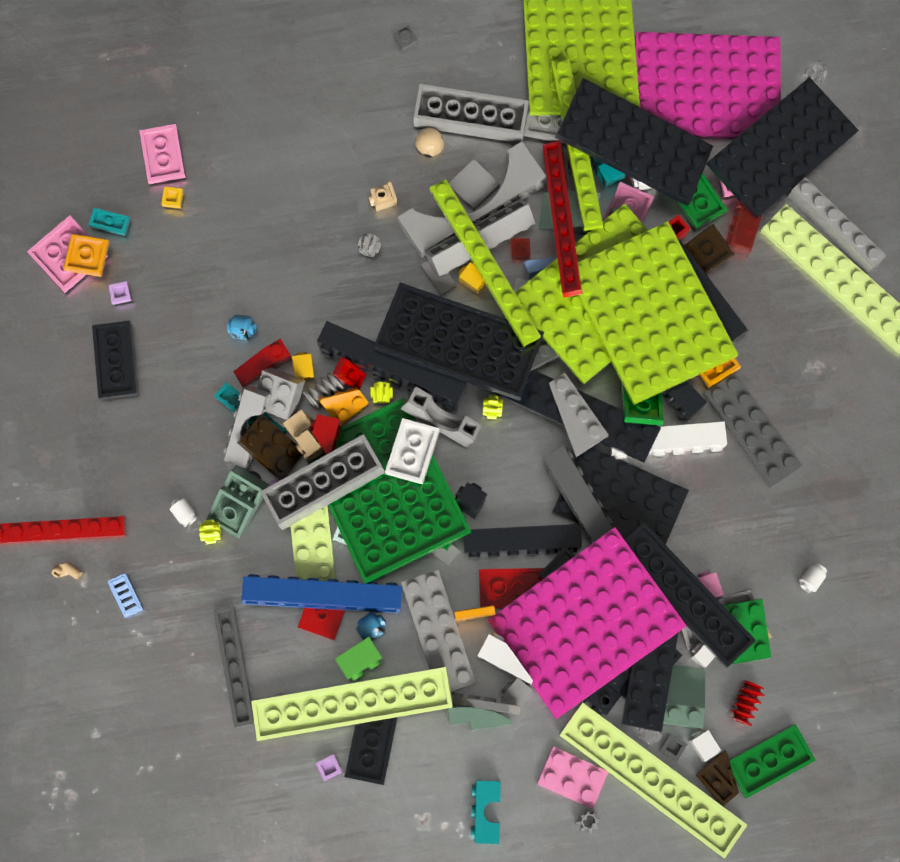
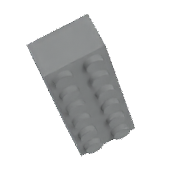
(470, 113)
(322, 482)
(438, 628)

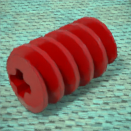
(746, 702)

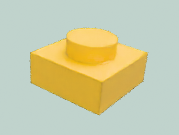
(172, 197)

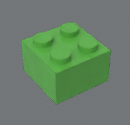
(359, 659)

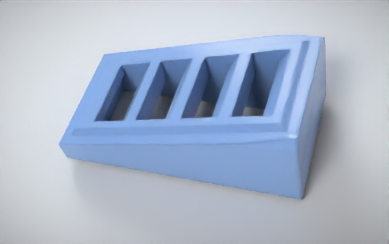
(533, 267)
(113, 582)

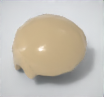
(429, 141)

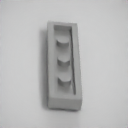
(488, 704)

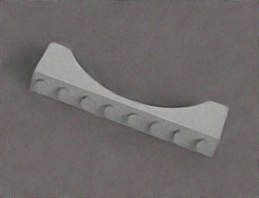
(521, 178)

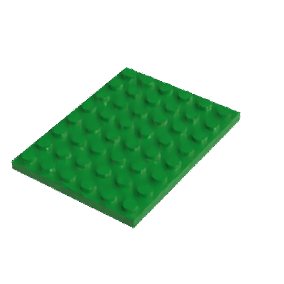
(392, 517)

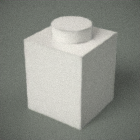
(704, 745)

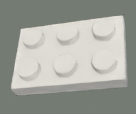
(412, 451)

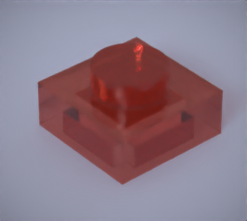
(520, 248)

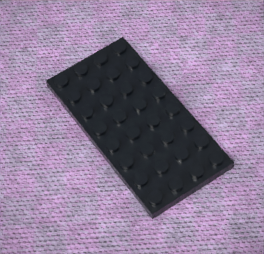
(634, 142)
(782, 147)
(456, 341)

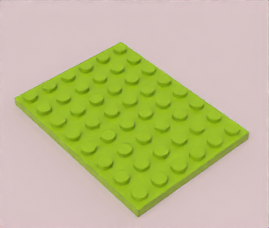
(590, 34)
(652, 313)
(565, 319)

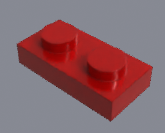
(349, 373)

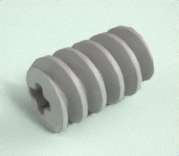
(325, 389)

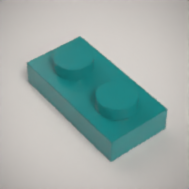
(109, 221)

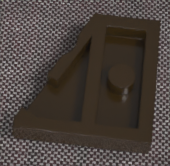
(719, 778)

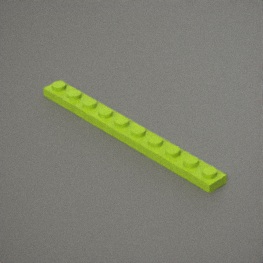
(579, 161)
(485, 263)

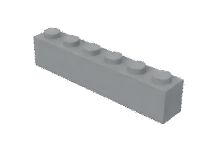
(836, 225)
(493, 230)

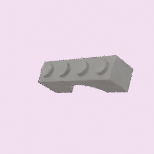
(253, 402)
(459, 428)

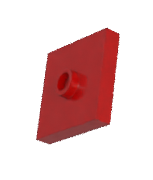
(322, 621)

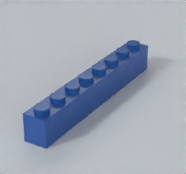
(321, 594)

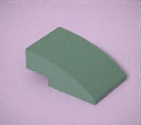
(237, 501)
(477, 717)

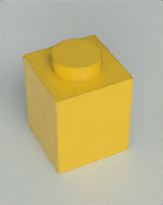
(471, 278)
(303, 366)

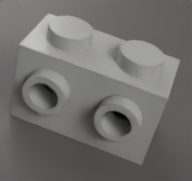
(516, 692)

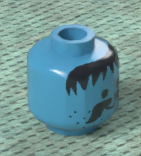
(241, 327)
(371, 626)

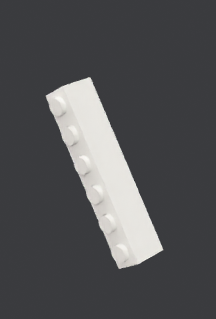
(686, 438)

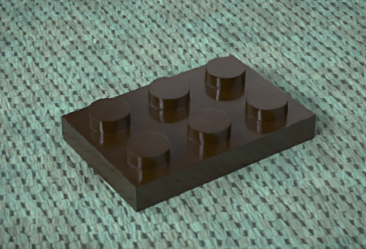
(270, 446)

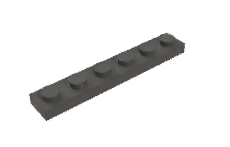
(234, 666)

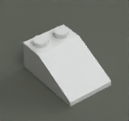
(500, 656)

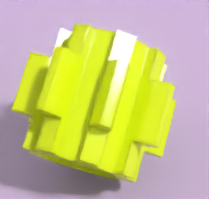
(381, 392)
(492, 407)
(210, 531)

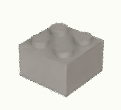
(285, 392)

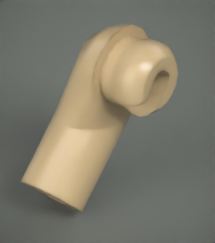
(65, 569)

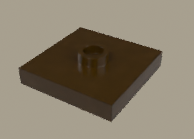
(709, 249)

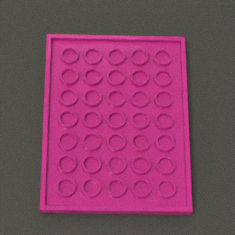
(708, 80)
(587, 622)

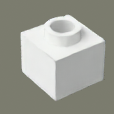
(702, 655)

